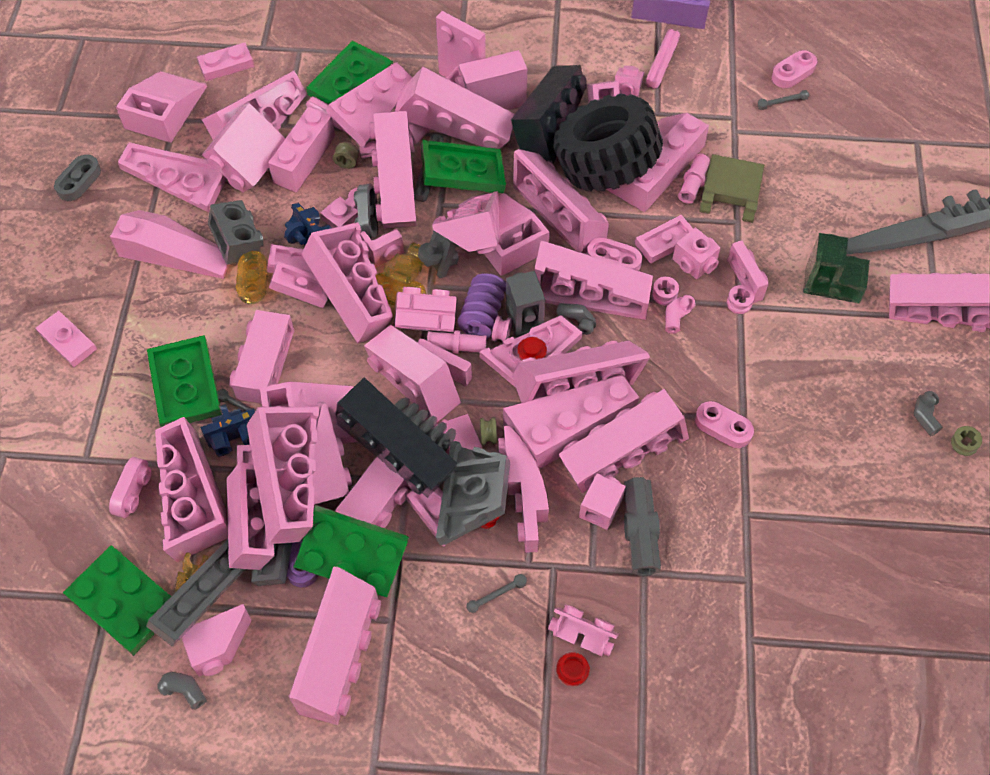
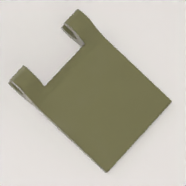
(733, 183)

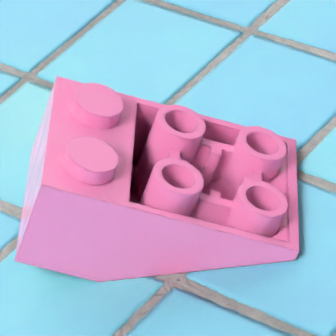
(159, 105)
(519, 236)
(306, 395)

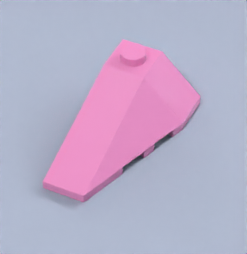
(272, 101)
(166, 243)

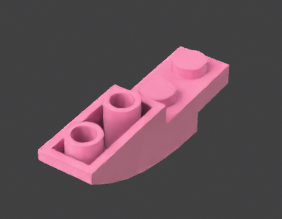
(527, 486)

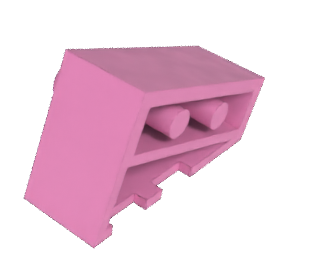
(413, 371)

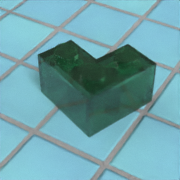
(833, 273)

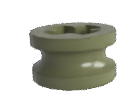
(345, 155)
(488, 431)
(972, 447)

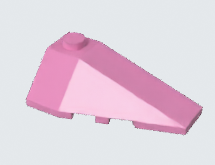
(472, 224)

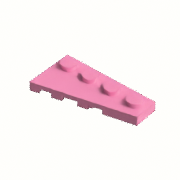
(375, 95)
(175, 173)

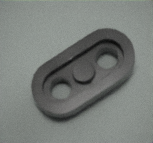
(77, 177)
(366, 201)

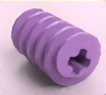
(482, 304)

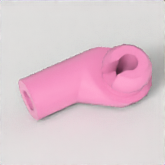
(677, 310)

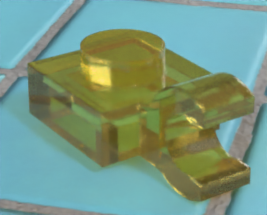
(405, 267)

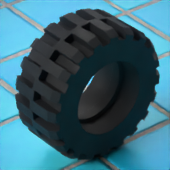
(608, 142)

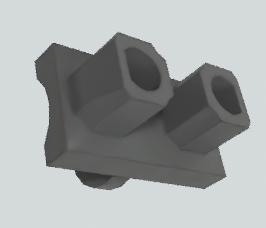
(439, 253)

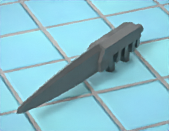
(948, 223)

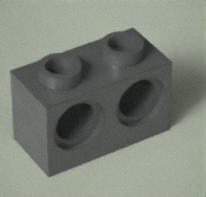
(234, 230)

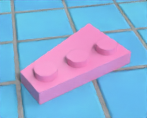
(556, 333)

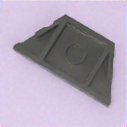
(472, 492)

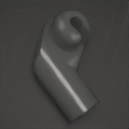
(580, 314)
(924, 412)
(184, 684)

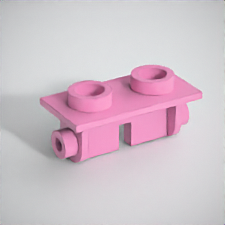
(596, 633)

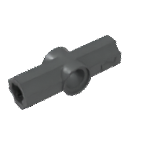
(641, 527)

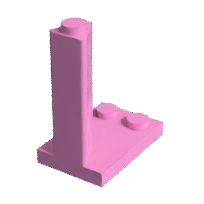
(456, 45)

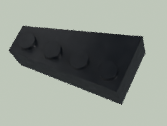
(546, 108)
(393, 438)

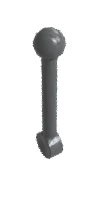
(763, 103)
(224, 396)
(519, 582)

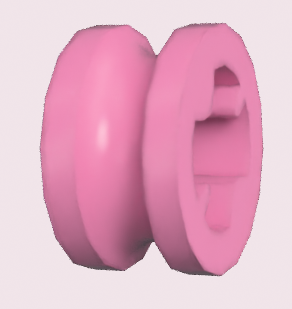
(671, 286)
(740, 291)
(501, 329)

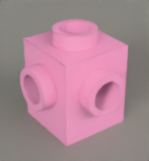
(696, 253)

